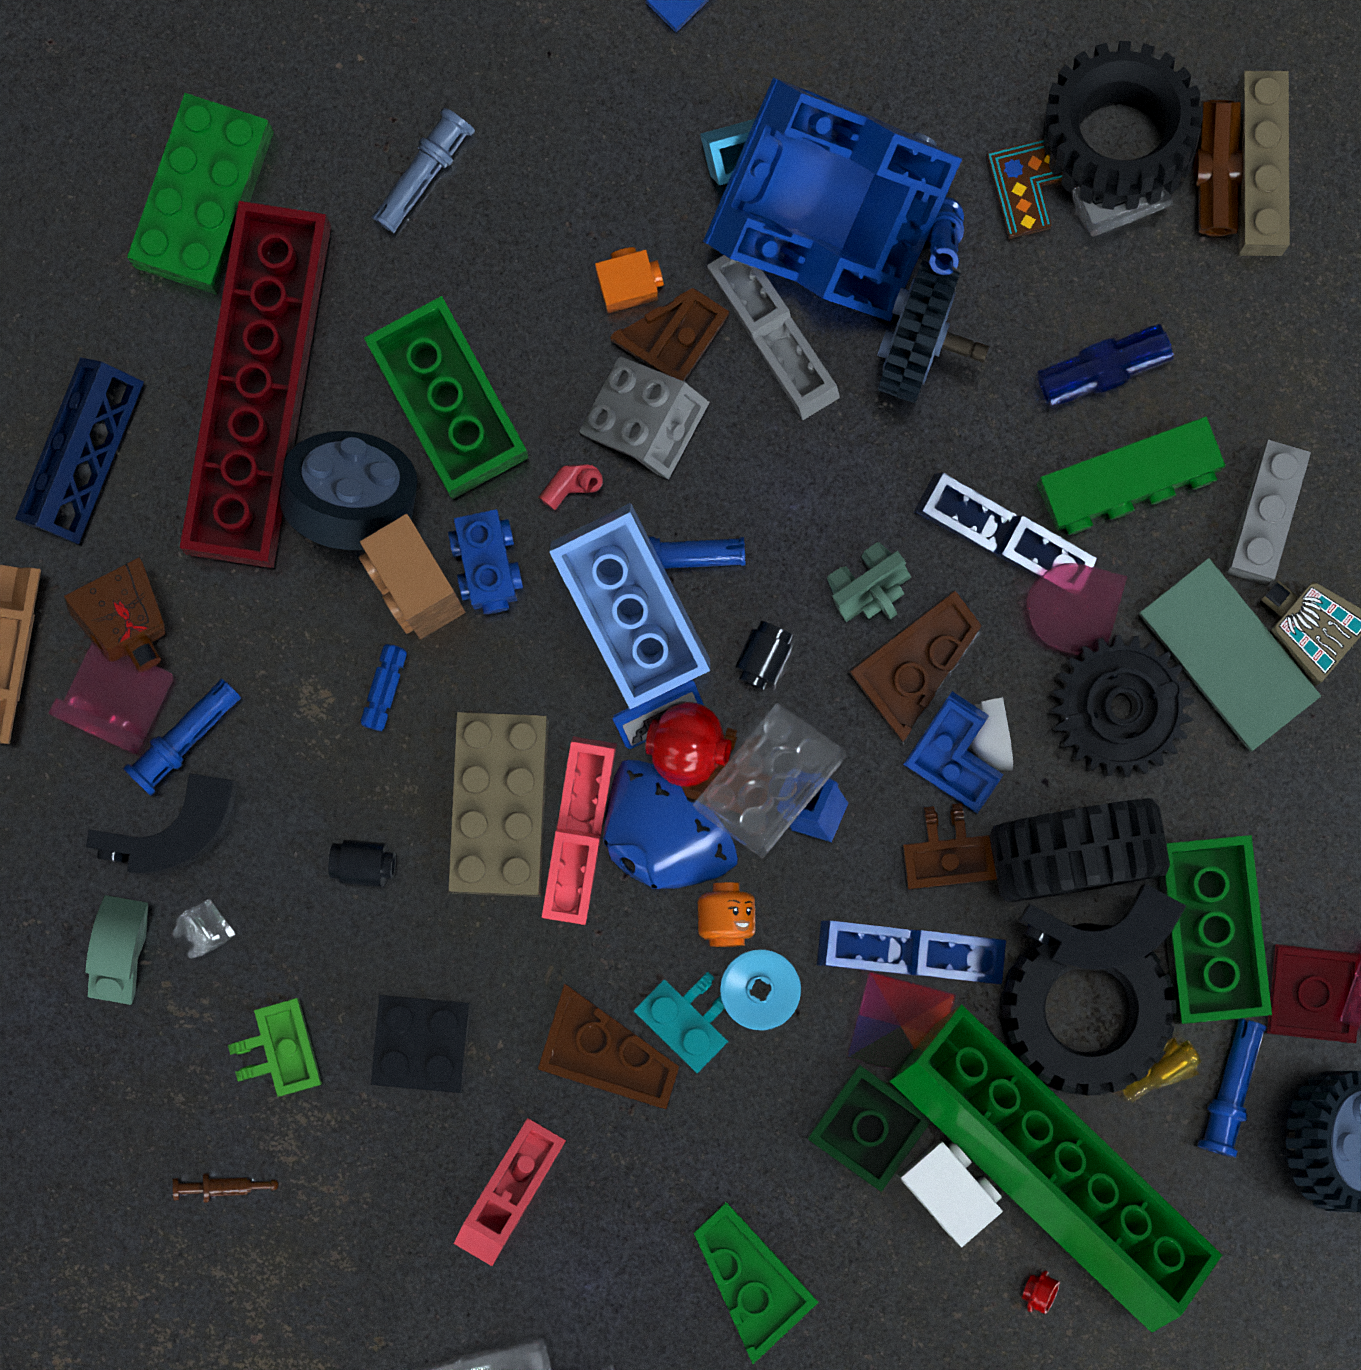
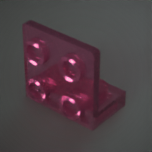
(113, 700)

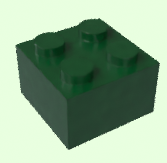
(869, 1128)

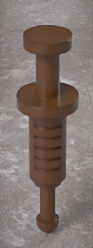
(220, 1187)

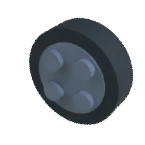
(346, 487)

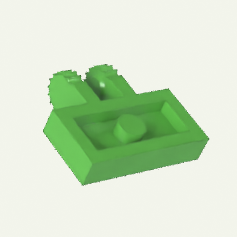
(286, 1048)

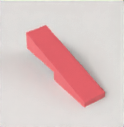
(579, 830)

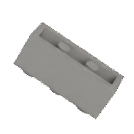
(1267, 512)

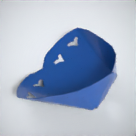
(661, 832)

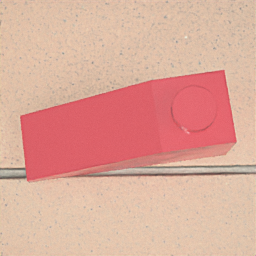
(509, 1192)

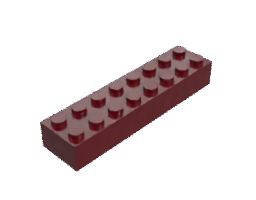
(255, 383)

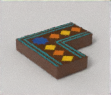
(1017, 181)

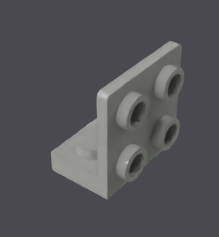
(645, 415)

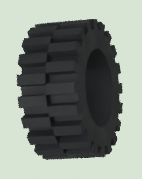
(1129, 79)

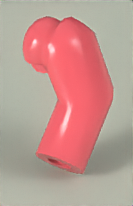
(571, 479)

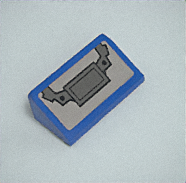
(635, 722)

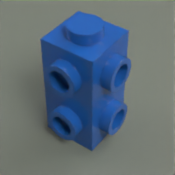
(488, 574)

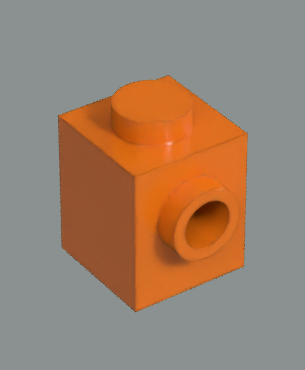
(628, 279)

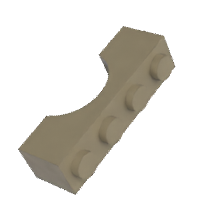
(1265, 175)

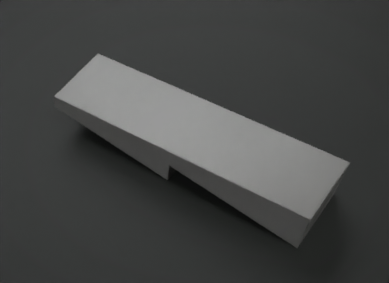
(775, 335)

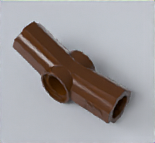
(1219, 167)

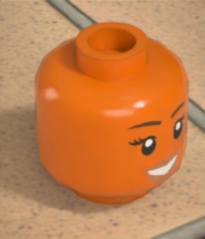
(726, 915)

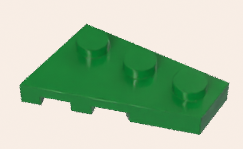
(753, 1281)

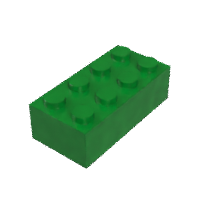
(196, 193)
(446, 397)
(1219, 939)

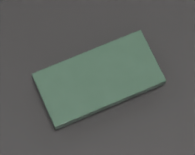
(1229, 655)

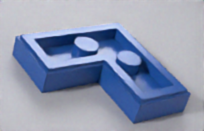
(944, 758)

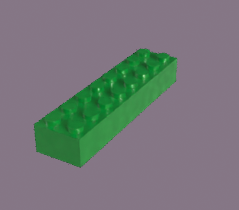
(1057, 1169)

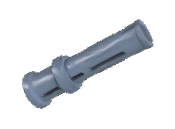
(433, 154)

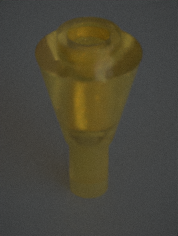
(1175, 1066)

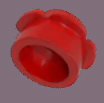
(1040, 1292)

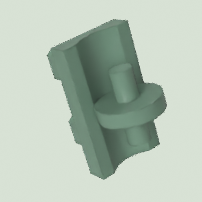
(873, 589)

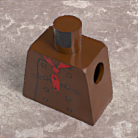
(120, 615)

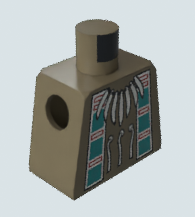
(1313, 627)

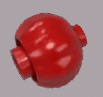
(687, 744)

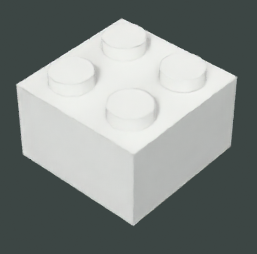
(951, 1192)

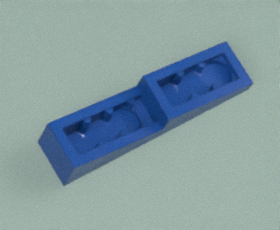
(911, 952)

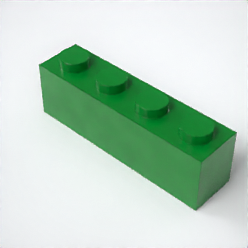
(1131, 475)

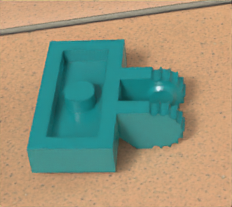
(681, 1024)

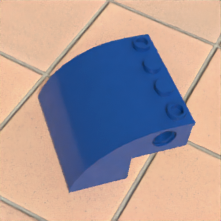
(831, 199)

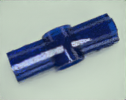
(1105, 365)

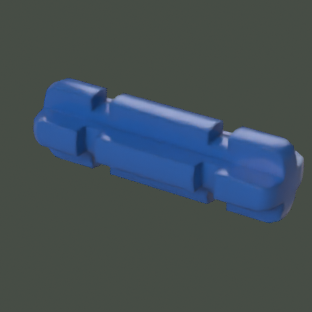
(383, 687)

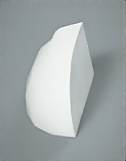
(993, 740)

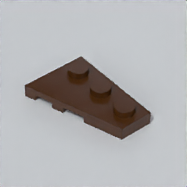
(604, 1054)

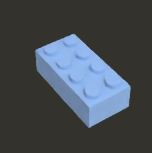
(630, 606)

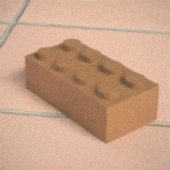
(409, 578)

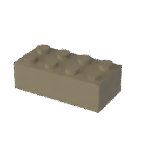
(498, 804)

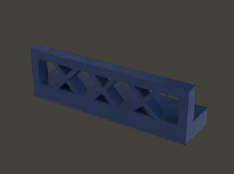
(65, 446)

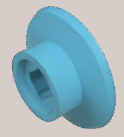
(770, 969)

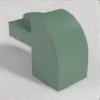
(115, 949)

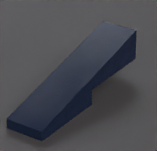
(996, 528)

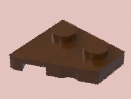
(674, 335)

